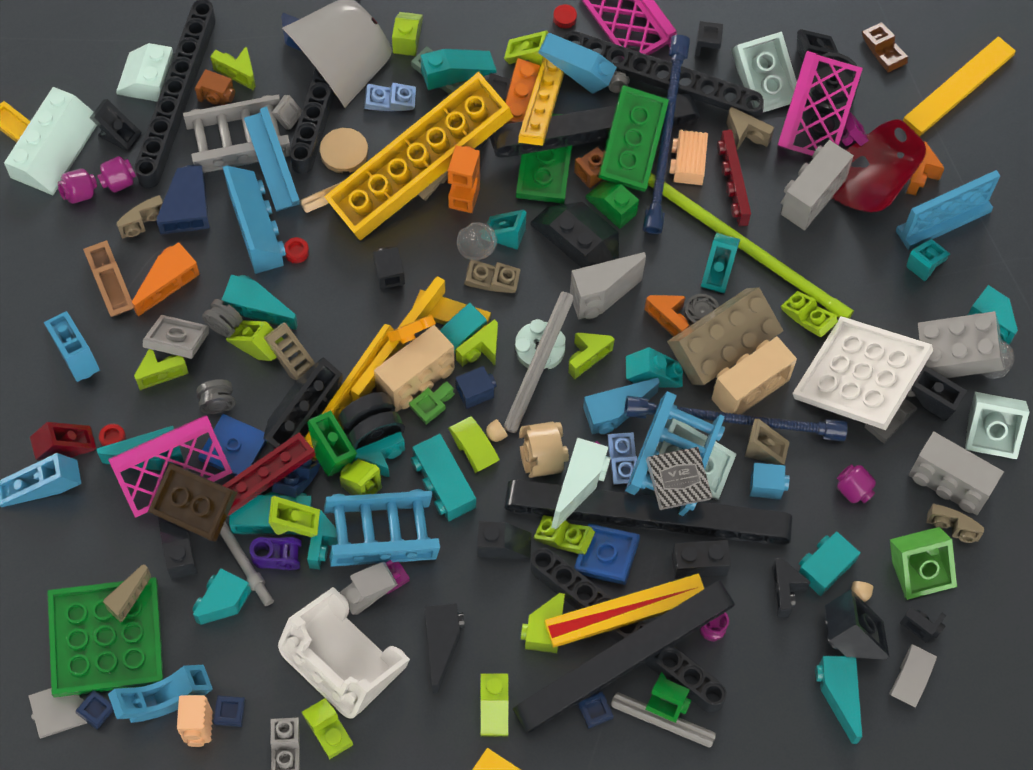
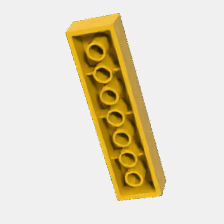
(418, 156)

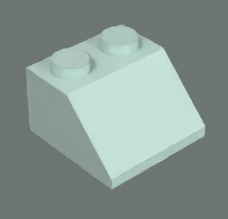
(145, 72)
(996, 425)

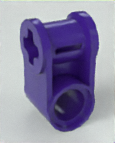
(278, 553)

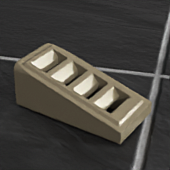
(298, 371)
(126, 594)

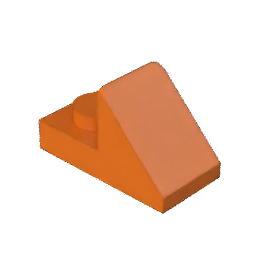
(929, 168)
(665, 310)

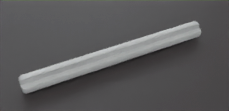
(538, 362)

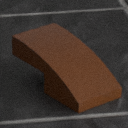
(883, 46)

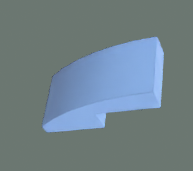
(396, 98)
(623, 456)

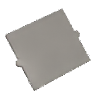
(55, 714)

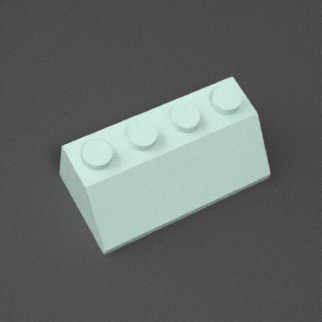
(51, 141)

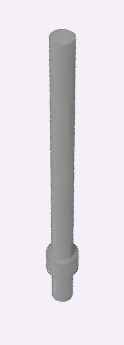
(254, 578)

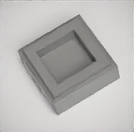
(287, 112)

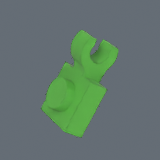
(430, 404)

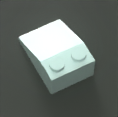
(766, 69)
(719, 460)
(585, 469)

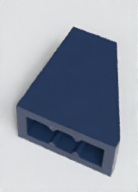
(185, 202)

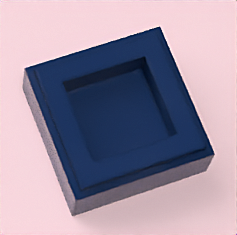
(95, 709)
(595, 710)
(229, 711)

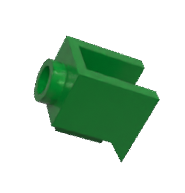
(668, 699)

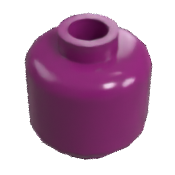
(116, 174)
(77, 186)
(856, 484)

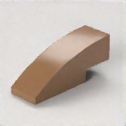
(108, 278)

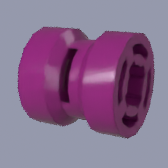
(720, 623)

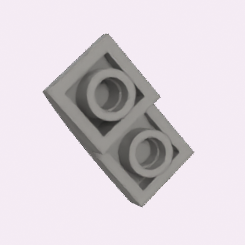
(913, 675)
(285, 744)

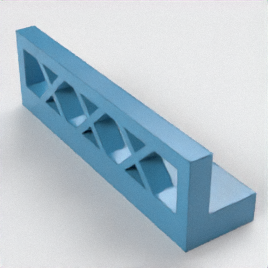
(271, 160)

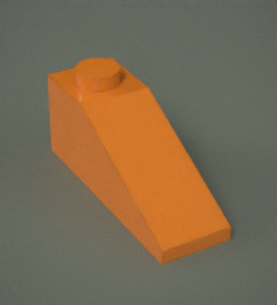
(167, 275)

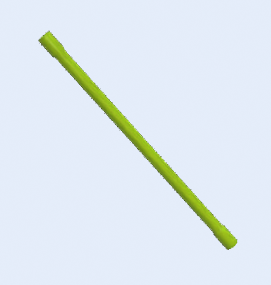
(831, 304)

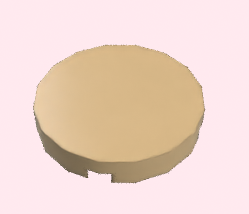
(344, 150)

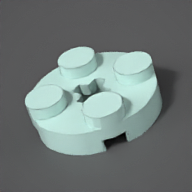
(526, 345)

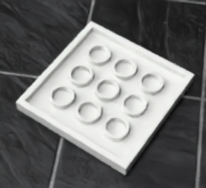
(863, 372)

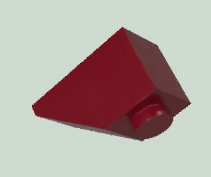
(62, 439)

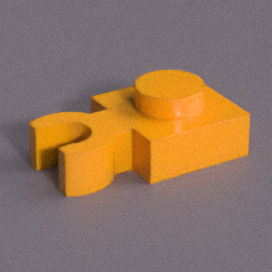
(407, 332)

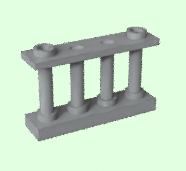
(230, 154)

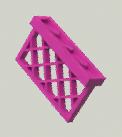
(649, 10)
(800, 97)
(162, 444)

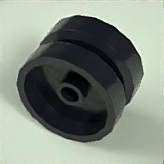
(832, 85)
(370, 419)

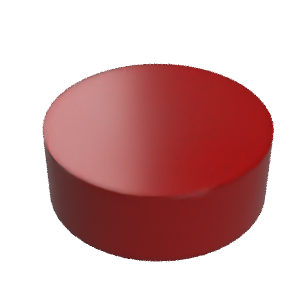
(565, 16)
(296, 250)
(111, 434)

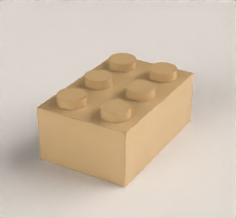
(415, 367)
(753, 377)

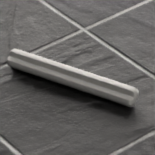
(681, 727)

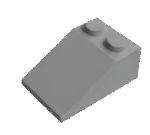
(603, 284)

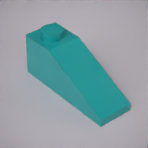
(454, 66)
(256, 302)
(154, 463)
(840, 688)

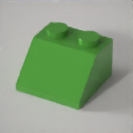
(924, 562)

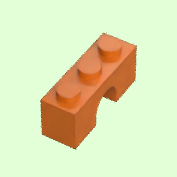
(465, 178)

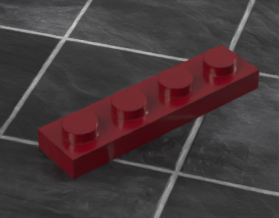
(735, 185)
(269, 470)

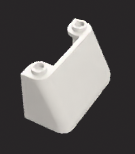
(338, 655)

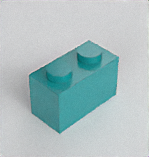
(828, 563)

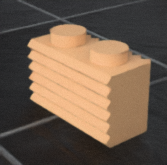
(690, 157)
(194, 720)

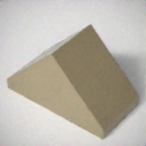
(766, 444)

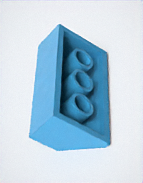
(254, 219)

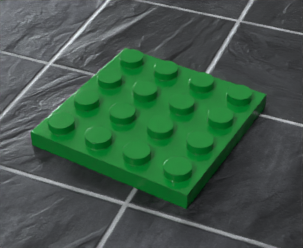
(95, 649)

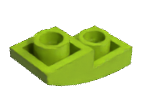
(807, 313)
(474, 443)
(566, 537)

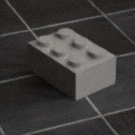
(816, 184)
(963, 344)
(955, 473)

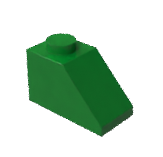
(614, 202)
(330, 443)

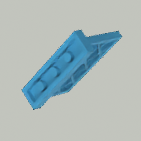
(948, 211)

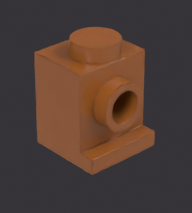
(215, 88)
(588, 167)

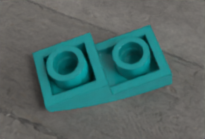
(463, 325)

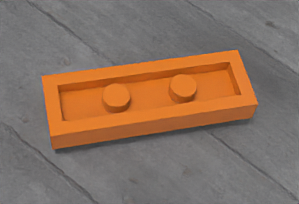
(521, 89)

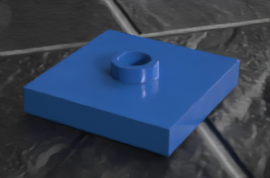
(238, 442)
(608, 555)

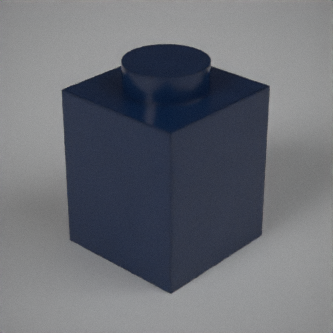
(475, 387)

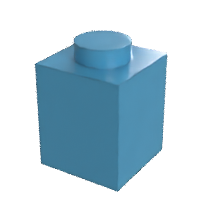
(768, 481)

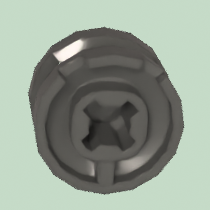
(698, 308)
(222, 318)
(215, 396)

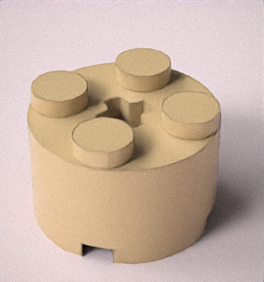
(543, 449)

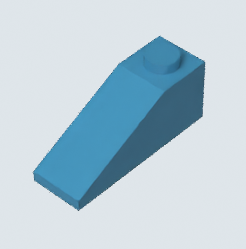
(578, 62)
(72, 346)
(606, 408)
(40, 480)

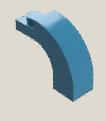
(161, 697)

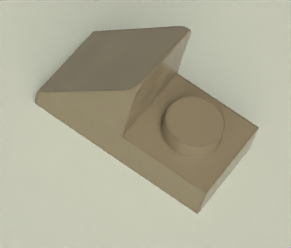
(748, 126)

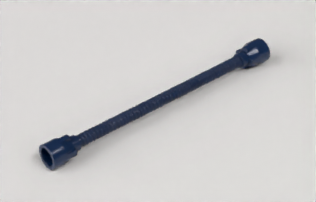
(654, 216)
(830, 429)

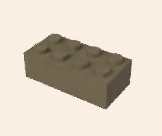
(725, 336)

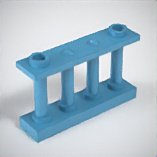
(659, 433)
(371, 550)

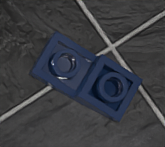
(298, 480)

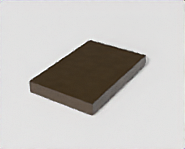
(192, 502)

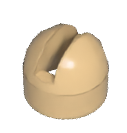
(495, 431)
(862, 590)

